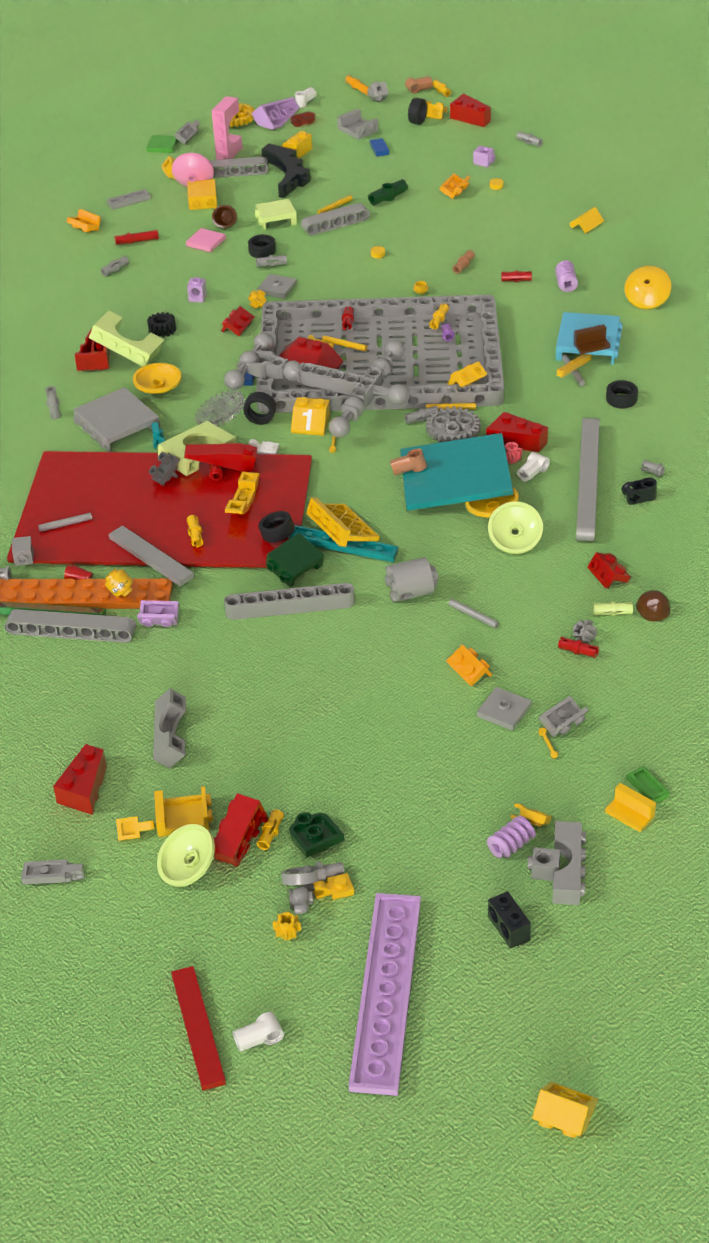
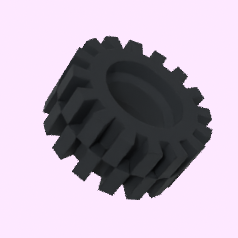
(161, 324)

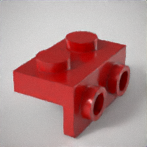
(238, 321)
(607, 569)

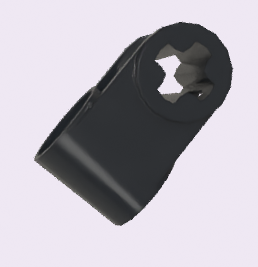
(641, 491)

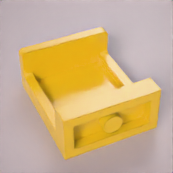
(202, 194)
(181, 811)

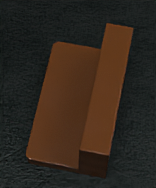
(591, 339)

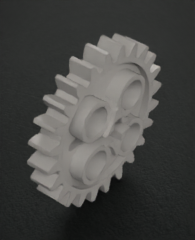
(453, 424)

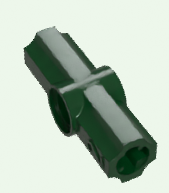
(387, 192)

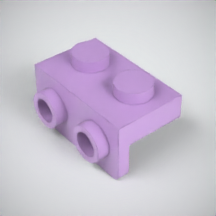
(158, 613)

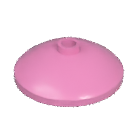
(192, 165)

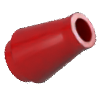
(76, 573)

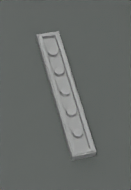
(151, 556)

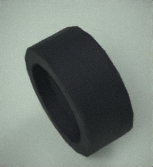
(417, 111)
(261, 246)
(263, 398)
(621, 401)
(282, 520)

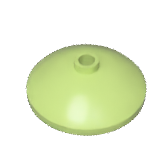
(517, 517)
(186, 855)

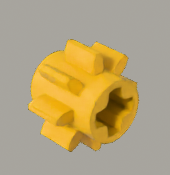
(257, 298)
(286, 926)

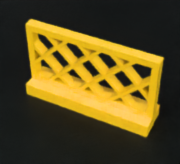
(340, 522)

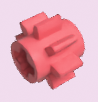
(513, 453)

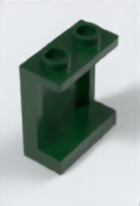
(294, 559)

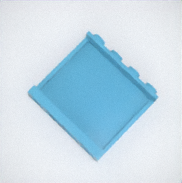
(577, 321)

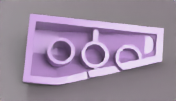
(276, 113)

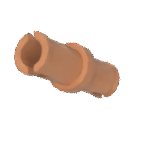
(463, 261)

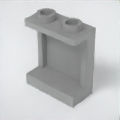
(355, 126)

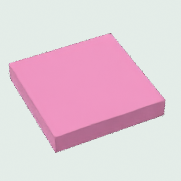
(205, 240)

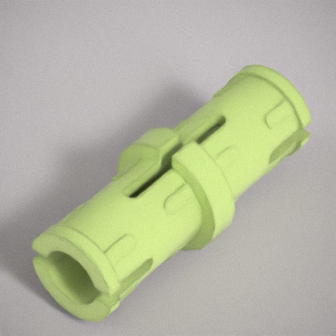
(612, 608)

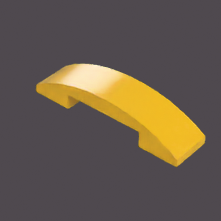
(245, 493)

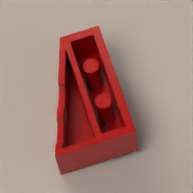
(92, 355)
(527, 434)
(81, 780)
(238, 828)

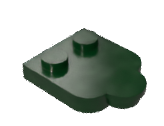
(314, 833)

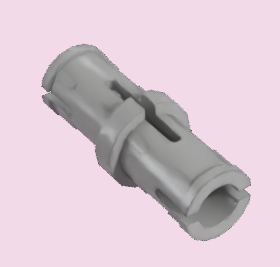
(529, 139)
(260, 262)
(114, 266)
(53, 402)
(420, 415)

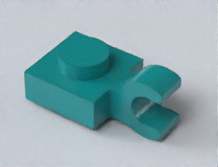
(157, 435)

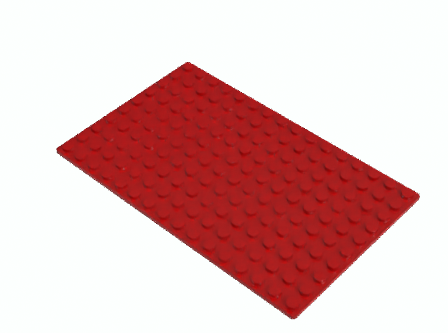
(121, 493)

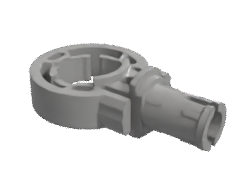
(311, 874)

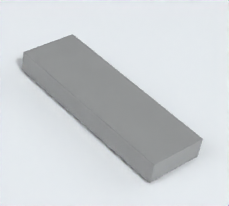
(128, 199)

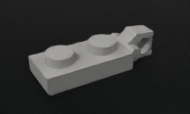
(187, 131)
(51, 872)

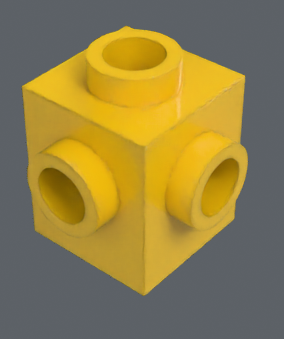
(167, 167)

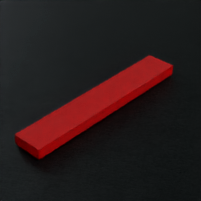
(198, 1028)

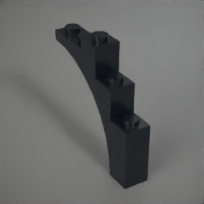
(290, 165)

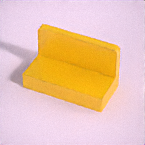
(588, 220)
(631, 808)

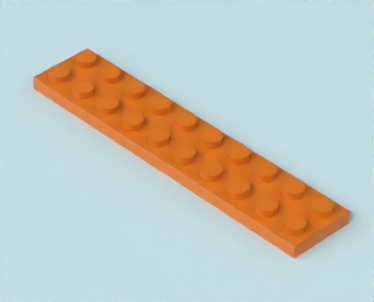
(83, 592)

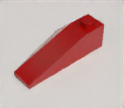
(232, 456)

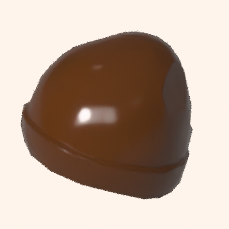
(224, 216)
(653, 605)

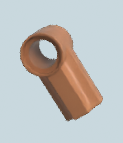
(418, 84)
(412, 461)

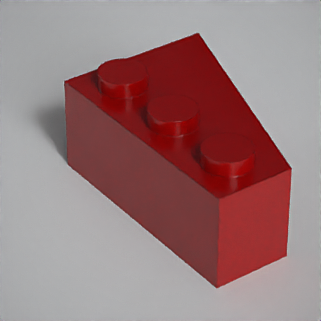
(470, 111)

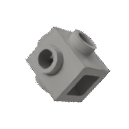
(378, 91)

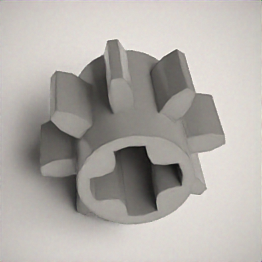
(585, 631)

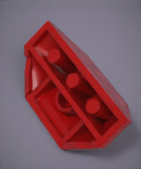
(312, 352)

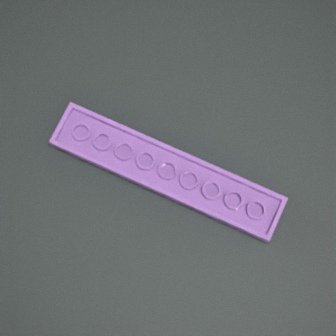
(385, 995)

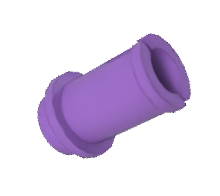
(448, 334)

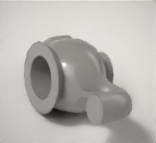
(301, 898)

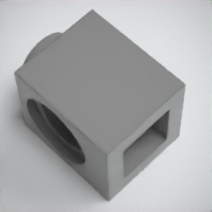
(22, 550)
(544, 863)

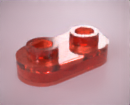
(303, 118)

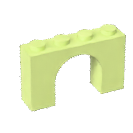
(140, 352)
(201, 434)

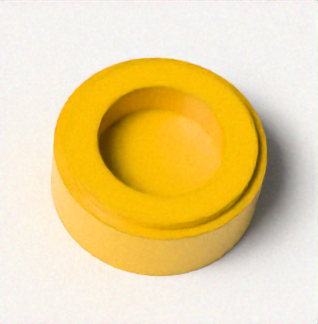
(496, 184)
(377, 252)

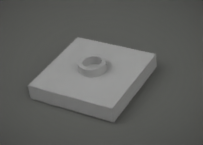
(277, 285)
(504, 708)

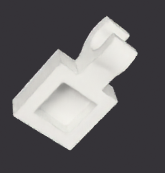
(265, 447)

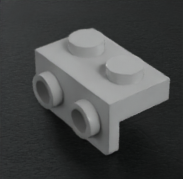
(562, 716)

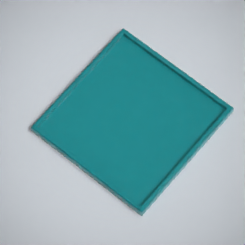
(458, 472)

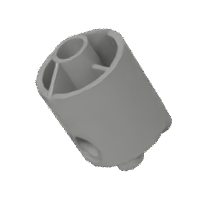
(411, 579)

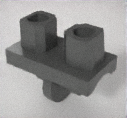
(166, 469)

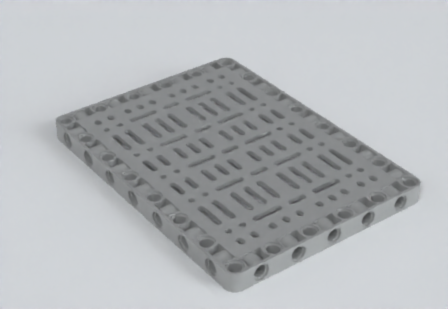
(393, 321)

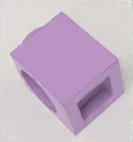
(483, 156)
(198, 294)

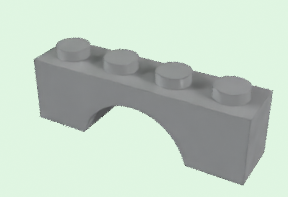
(168, 712)
(567, 881)

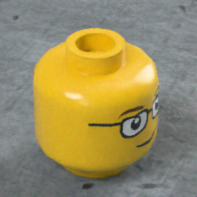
(119, 583)

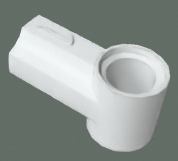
(305, 96)
(534, 464)
(265, 1030)

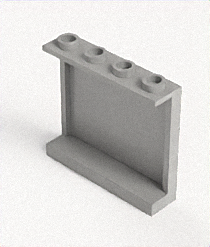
(114, 417)

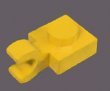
(536, 817)
(130, 827)
(336, 886)

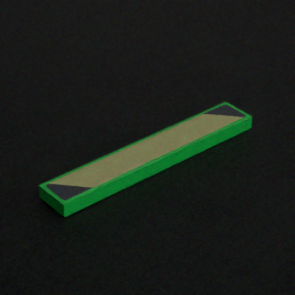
(7, 607)

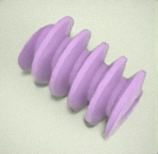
(566, 276)
(511, 837)

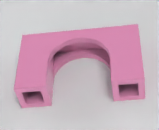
(226, 144)

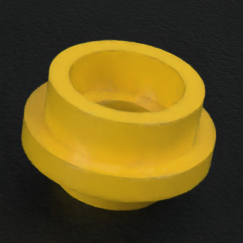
(420, 287)

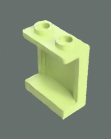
(275, 211)

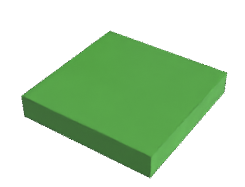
(161, 144)

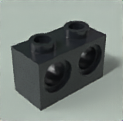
(509, 919)

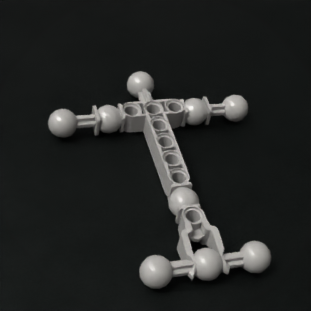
(361, 388)

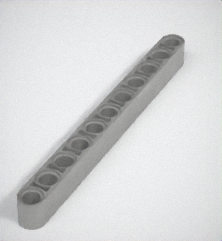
(588, 480)

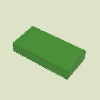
(648, 784)

